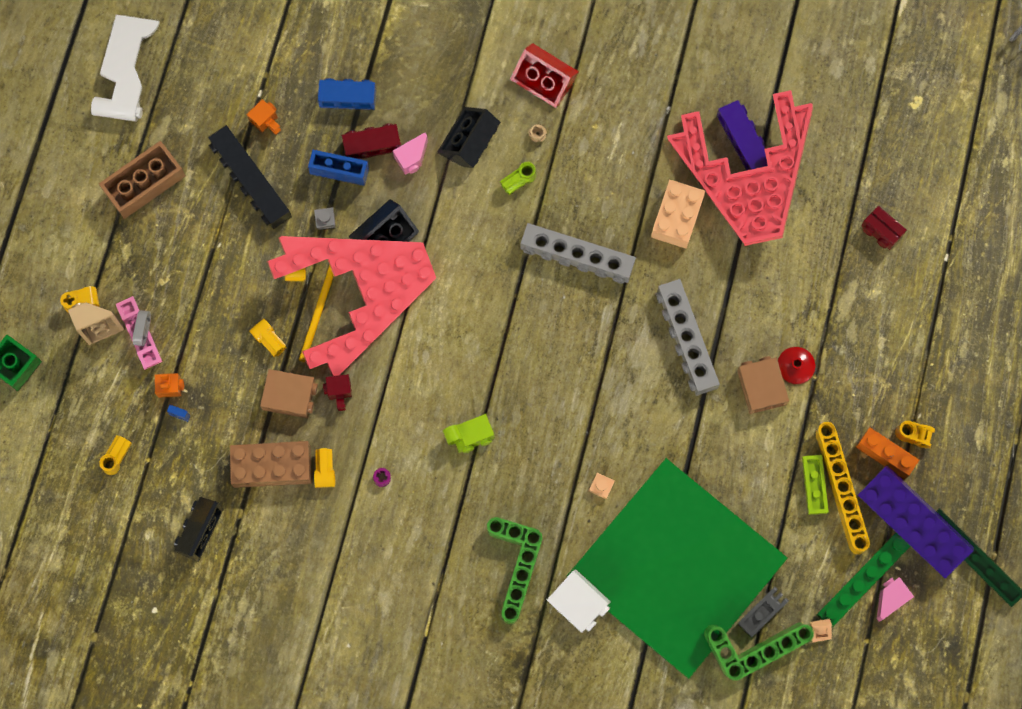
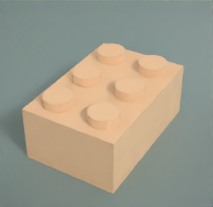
(678, 214)

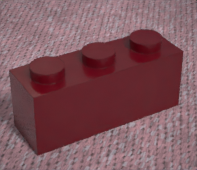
(371, 141)

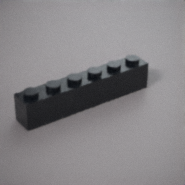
(249, 176)

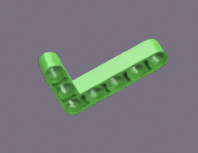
(521, 565)
(757, 651)

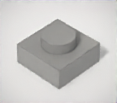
(325, 218)

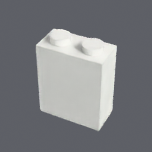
(579, 601)

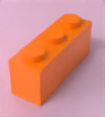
(887, 453)

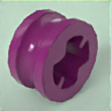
(387, 475)

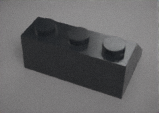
(469, 136)
(387, 224)
(198, 528)

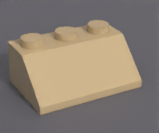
(94, 322)

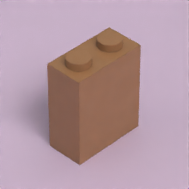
(762, 384)
(288, 393)

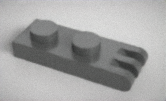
(762, 613)

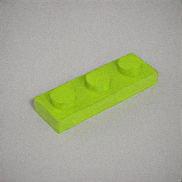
(815, 485)

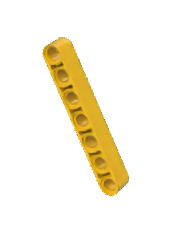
(841, 497)

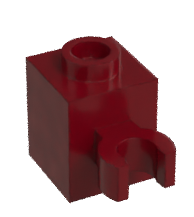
(338, 388)

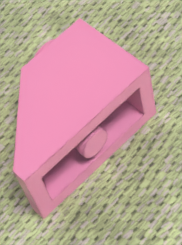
(411, 154)
(892, 597)

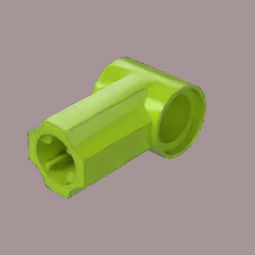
(518, 179)

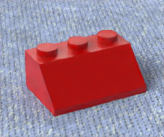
(544, 75)

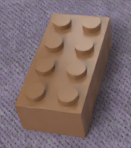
(142, 179)
(270, 464)

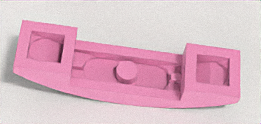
(149, 353)

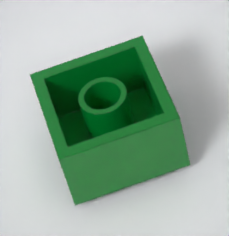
(16, 363)

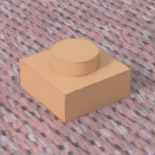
(601, 485)
(822, 630)

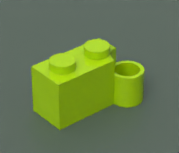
(470, 434)

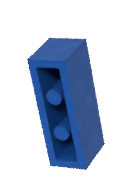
(347, 94)
(338, 167)

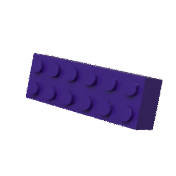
(916, 522)

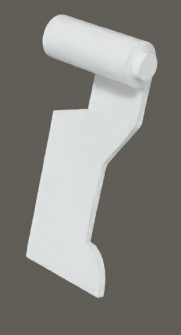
(120, 68)

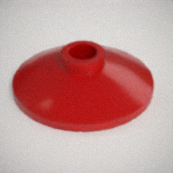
(792, 373)

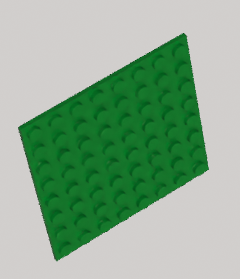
(678, 566)

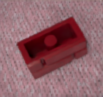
(883, 228)

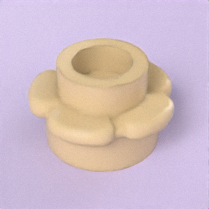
(542, 133)

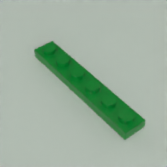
(864, 579)

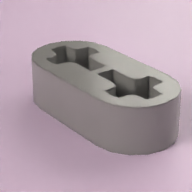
(141, 328)

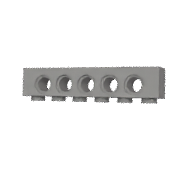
(588, 250)
(675, 291)

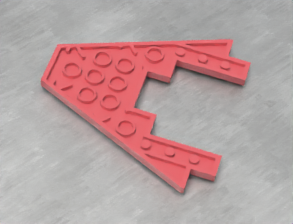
(755, 199)
(387, 276)

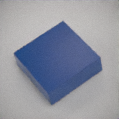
(178, 413)

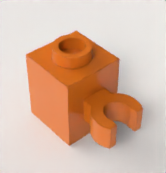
(264, 117)
(168, 385)

